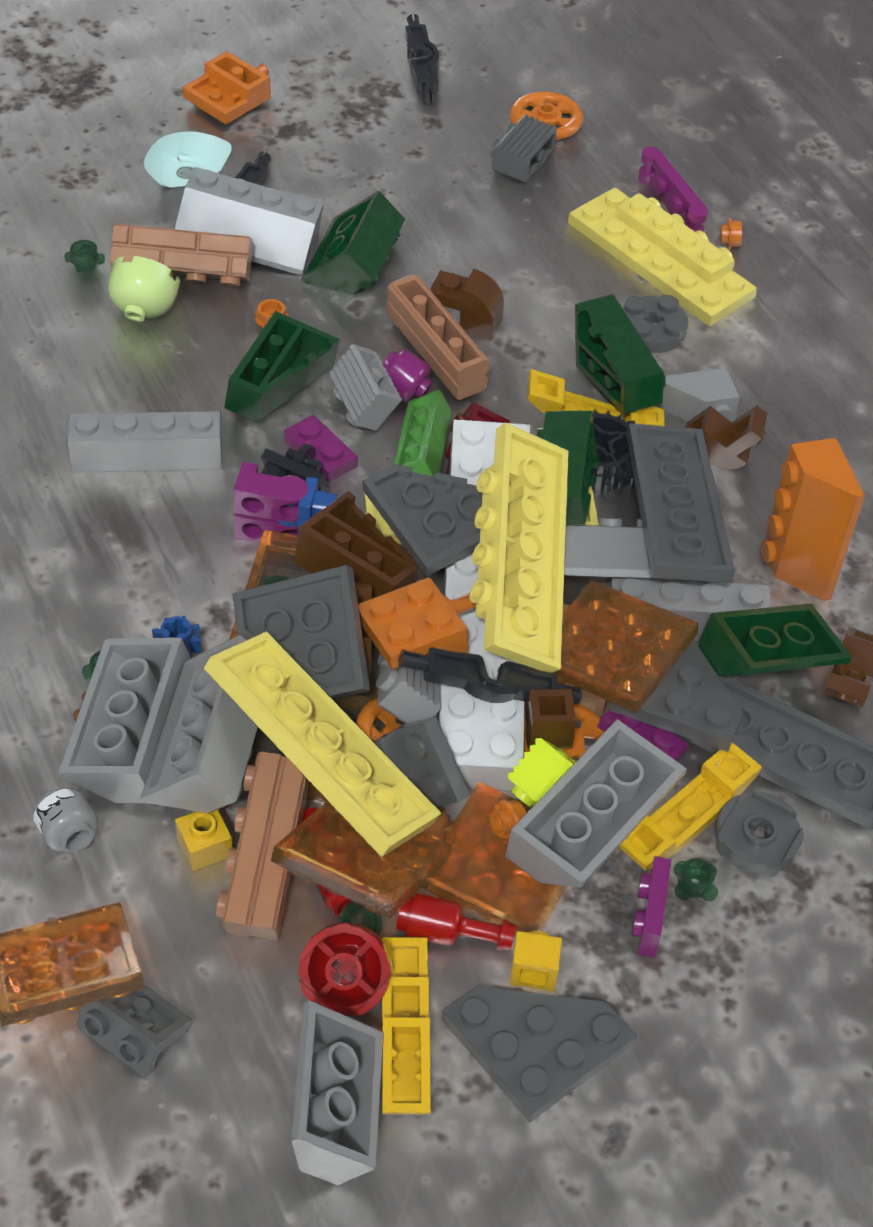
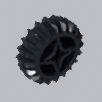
(615, 463)

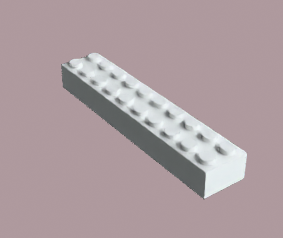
(480, 734)

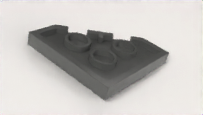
(427, 514)
(314, 623)
(691, 703)
(537, 1042)

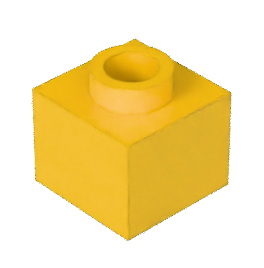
(203, 838)
(535, 960)

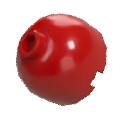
(345, 968)

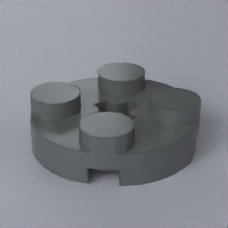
(659, 310)
(754, 854)

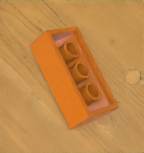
(812, 517)

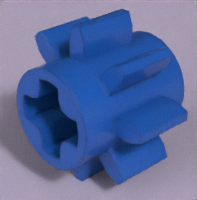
(181, 628)

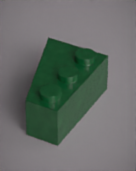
(616, 356)
(279, 366)
(576, 434)

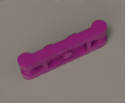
(672, 188)

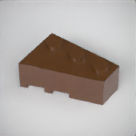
(349, 537)

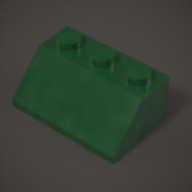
(355, 246)
(770, 640)

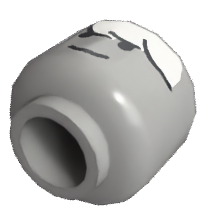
(65, 820)

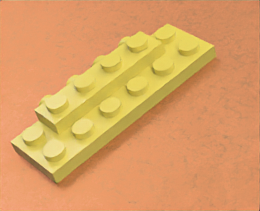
(665, 253)
(522, 549)
(323, 742)

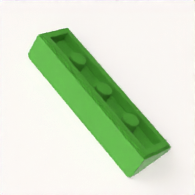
(424, 434)

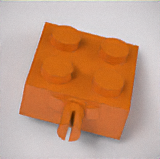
(229, 87)
(415, 620)

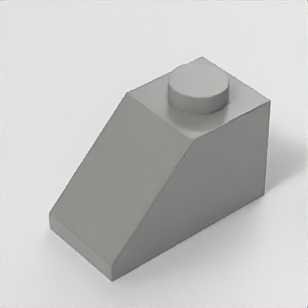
(695, 391)

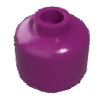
(408, 374)

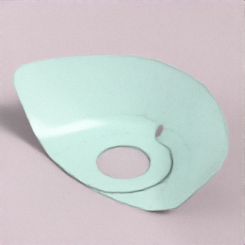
(193, 150)

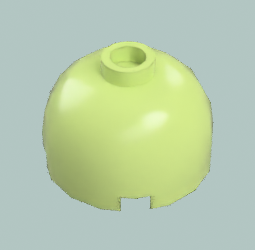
(142, 288)

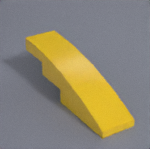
(406, 1030)

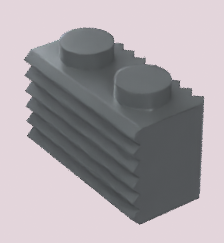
(523, 148)

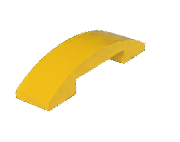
(548, 394)
(692, 808)

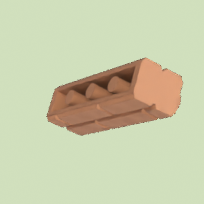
(187, 253)
(437, 337)
(257, 885)

